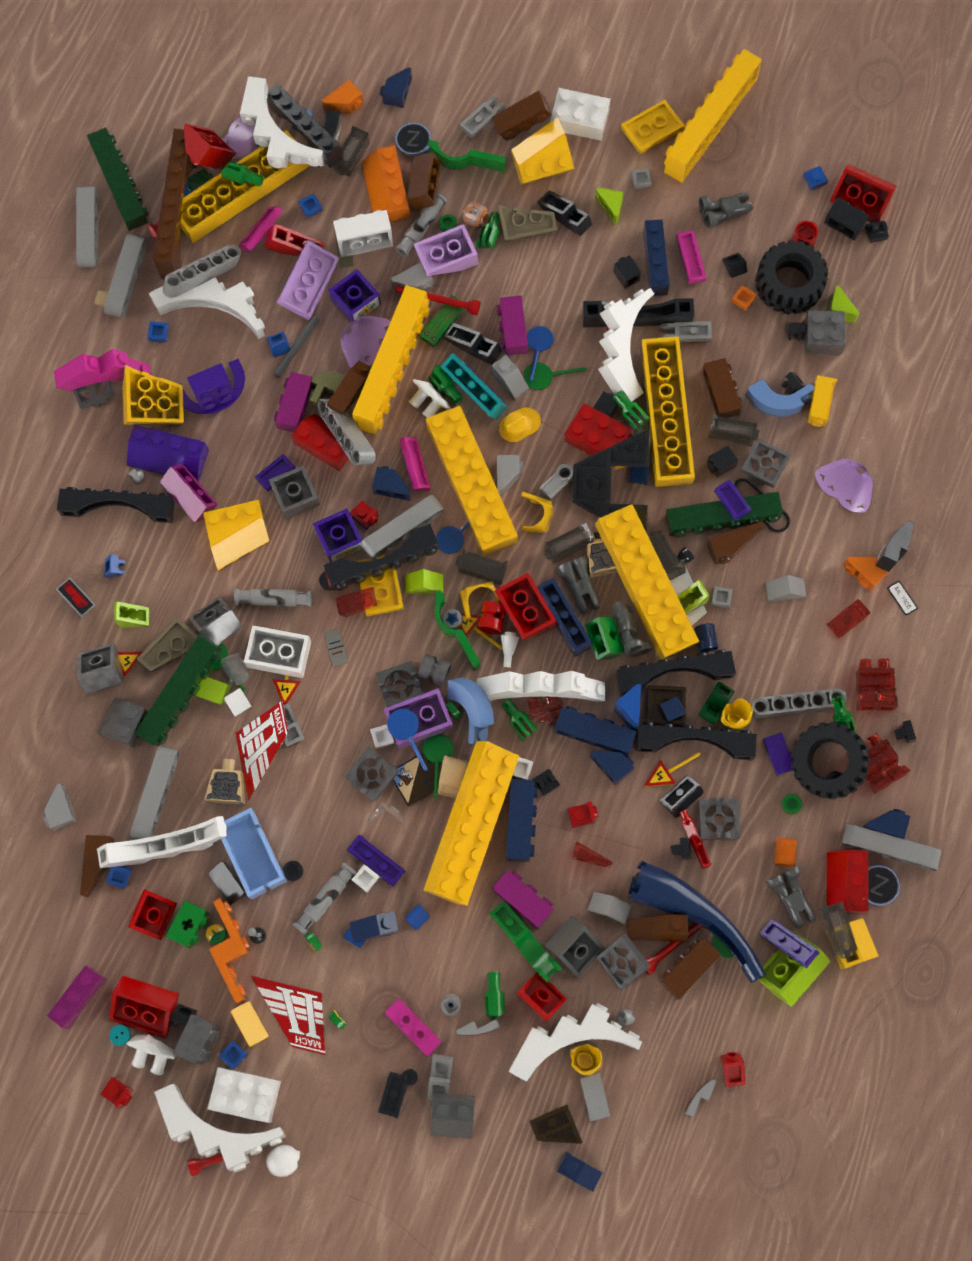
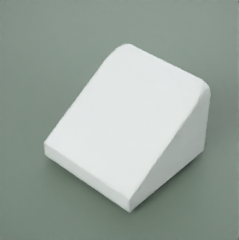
(237, 702)

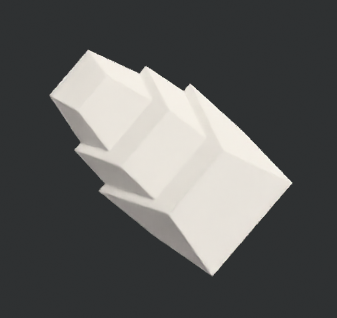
(427, 389)
(148, 1045)

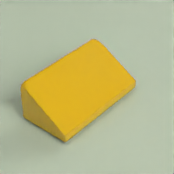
(249, 1024)

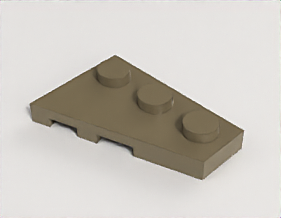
(525, 223)
(168, 646)

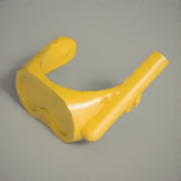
(543, 525)
(467, 591)

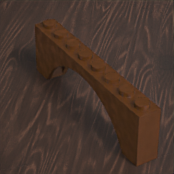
(167, 245)

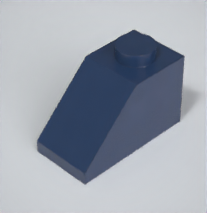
(397, 88)
(389, 484)
(613, 764)
(890, 823)
(374, 927)
(579, 1171)

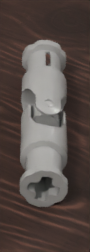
(427, 216)
(259, 597)
(321, 902)

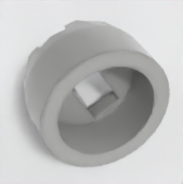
(136, 475)
(626, 1017)

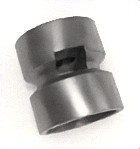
(434, 669)

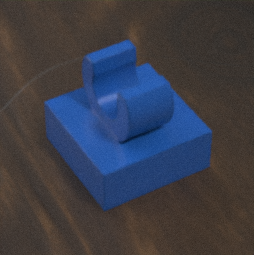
(111, 566)

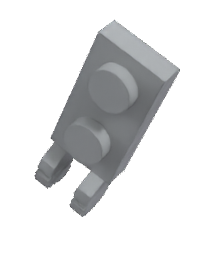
(481, 117)
(688, 331)

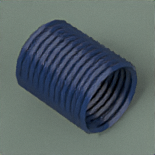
(707, 637)

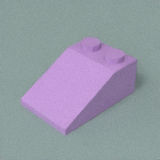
(447, 252)

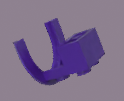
(214, 389)

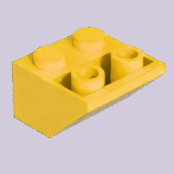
(864, 943)

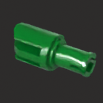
(241, 174)
(489, 232)
(444, 384)
(629, 409)
(842, 715)
(519, 720)
(494, 997)

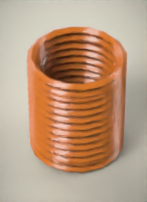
(785, 852)

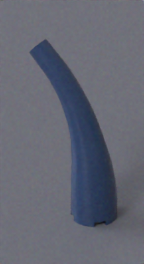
(671, 894)

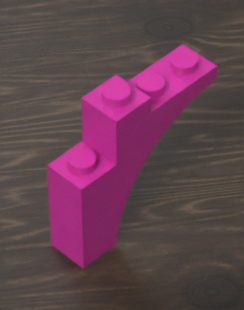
(91, 370)

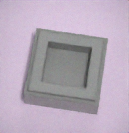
(641, 178)
(721, 597)

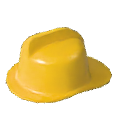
(519, 424)

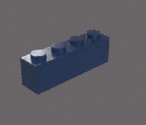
(656, 257)
(567, 621)
(595, 731)
(520, 820)

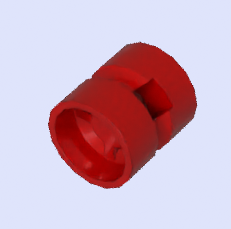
(806, 232)
(492, 617)

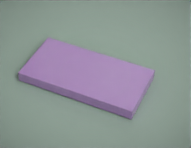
(308, 280)

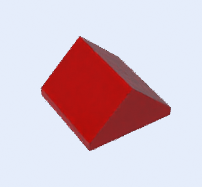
(152, 914)
(541, 997)

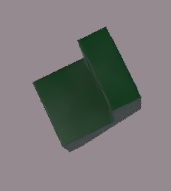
(716, 703)

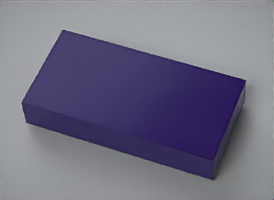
(276, 468)
(732, 500)
(778, 753)

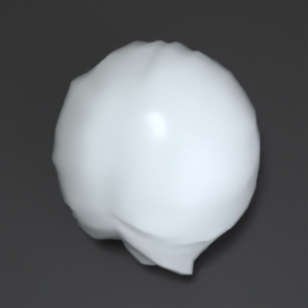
(282, 1160)

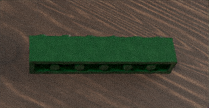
(117, 178)
(715, 517)
(178, 691)

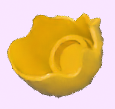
(737, 714)
(586, 1059)

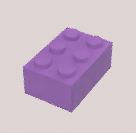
(431, 715)

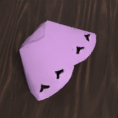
(241, 139)
(363, 339)
(847, 483)

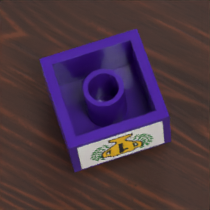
(354, 296)
(338, 535)

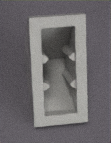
(785, 588)
(609, 907)

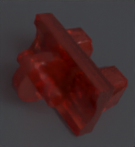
(535, 710)

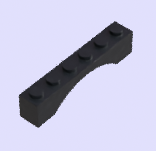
(287, 108)
(651, 315)
(79, 502)
(345, 572)
(715, 666)
(736, 744)

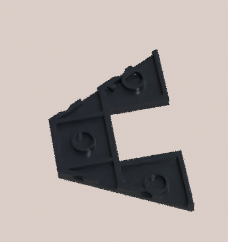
(594, 476)

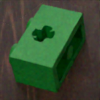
(604, 638)
(188, 913)

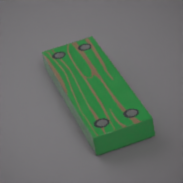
(440, 323)

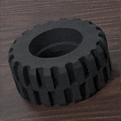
(795, 256)
(804, 752)

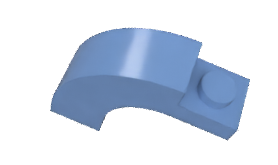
(775, 404)
(476, 705)

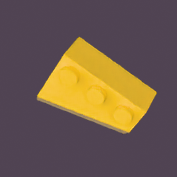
(543, 154)
(151, 399)
(235, 531)

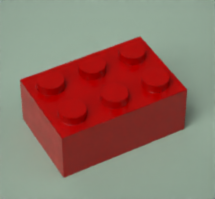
(595, 431)

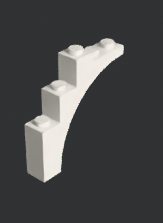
(266, 133)
(212, 294)
(618, 368)
(542, 684)
(162, 846)
(593, 1027)
(234, 1146)

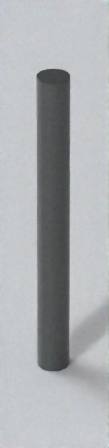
(297, 345)

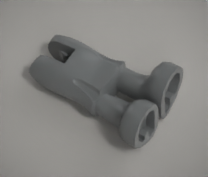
(728, 208)
(582, 588)
(628, 630)
(795, 901)

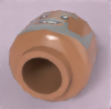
(475, 214)

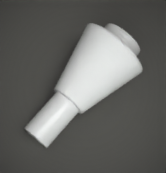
(509, 644)

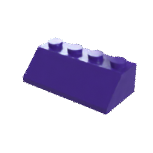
(159, 450)

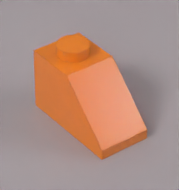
(343, 99)

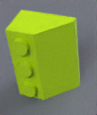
(789, 978)

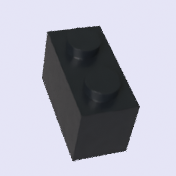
(846, 219)

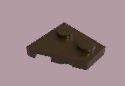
(556, 1127)

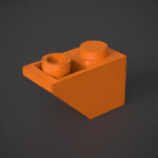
(865, 570)

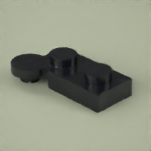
(395, 1092)

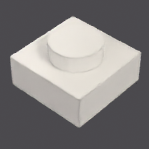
(381, 736)
(522, 769)
(365, 878)

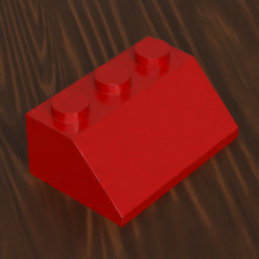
(206, 147)
(864, 191)
(319, 441)
(526, 607)
(848, 880)
(143, 1006)

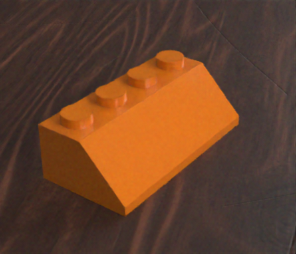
(386, 183)

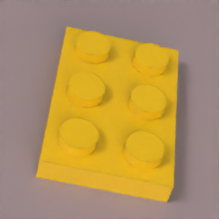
(652, 126)
(386, 591)

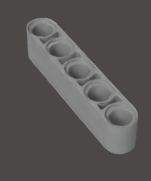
(87, 227)
(201, 271)
(125, 275)
(347, 434)
(401, 527)
(789, 708)
(155, 793)
(891, 847)

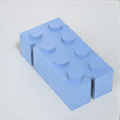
(252, 854)

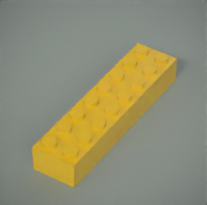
(712, 115)
(223, 199)
(391, 360)
(667, 412)
(471, 481)
(646, 582)
(471, 823)

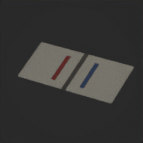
(336, 647)

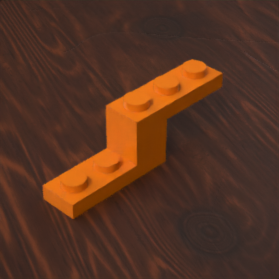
(230, 950)

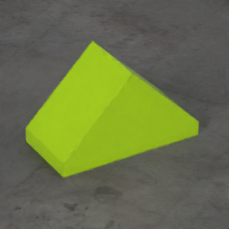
(611, 202)
(841, 302)
(423, 582)
(693, 597)
(130, 615)

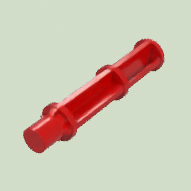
(695, 840)

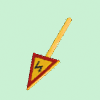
(469, 625)
(128, 660)
(285, 688)
(662, 776)

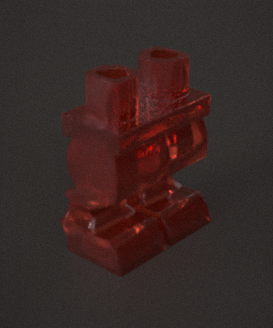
(875, 680)
(884, 759)

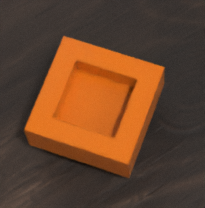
(743, 297)

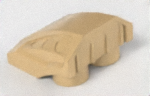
(451, 776)

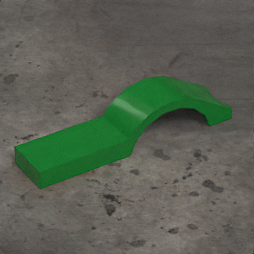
(473, 157)
(458, 634)
(524, 941)

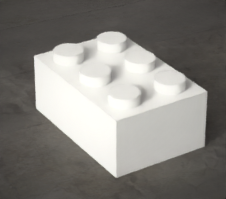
(581, 113)
(363, 233)
(277, 651)
(244, 1095)

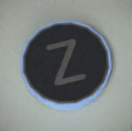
(413, 139)
(882, 885)

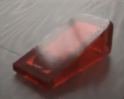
(356, 602)
(848, 618)
(587, 855)

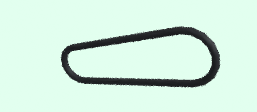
(774, 530)

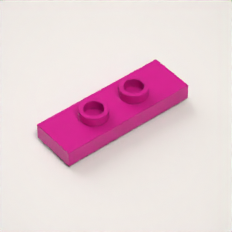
(260, 228)
(691, 257)
(415, 464)
(413, 1027)

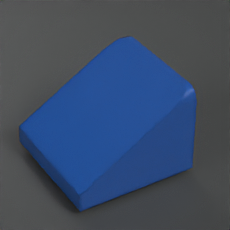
(278, 344)
(417, 917)

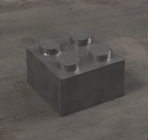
(825, 332)
(294, 492)
(197, 1040)

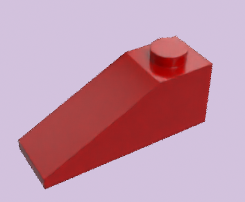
(287, 241)

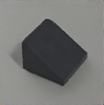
(735, 265)

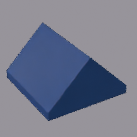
(628, 707)

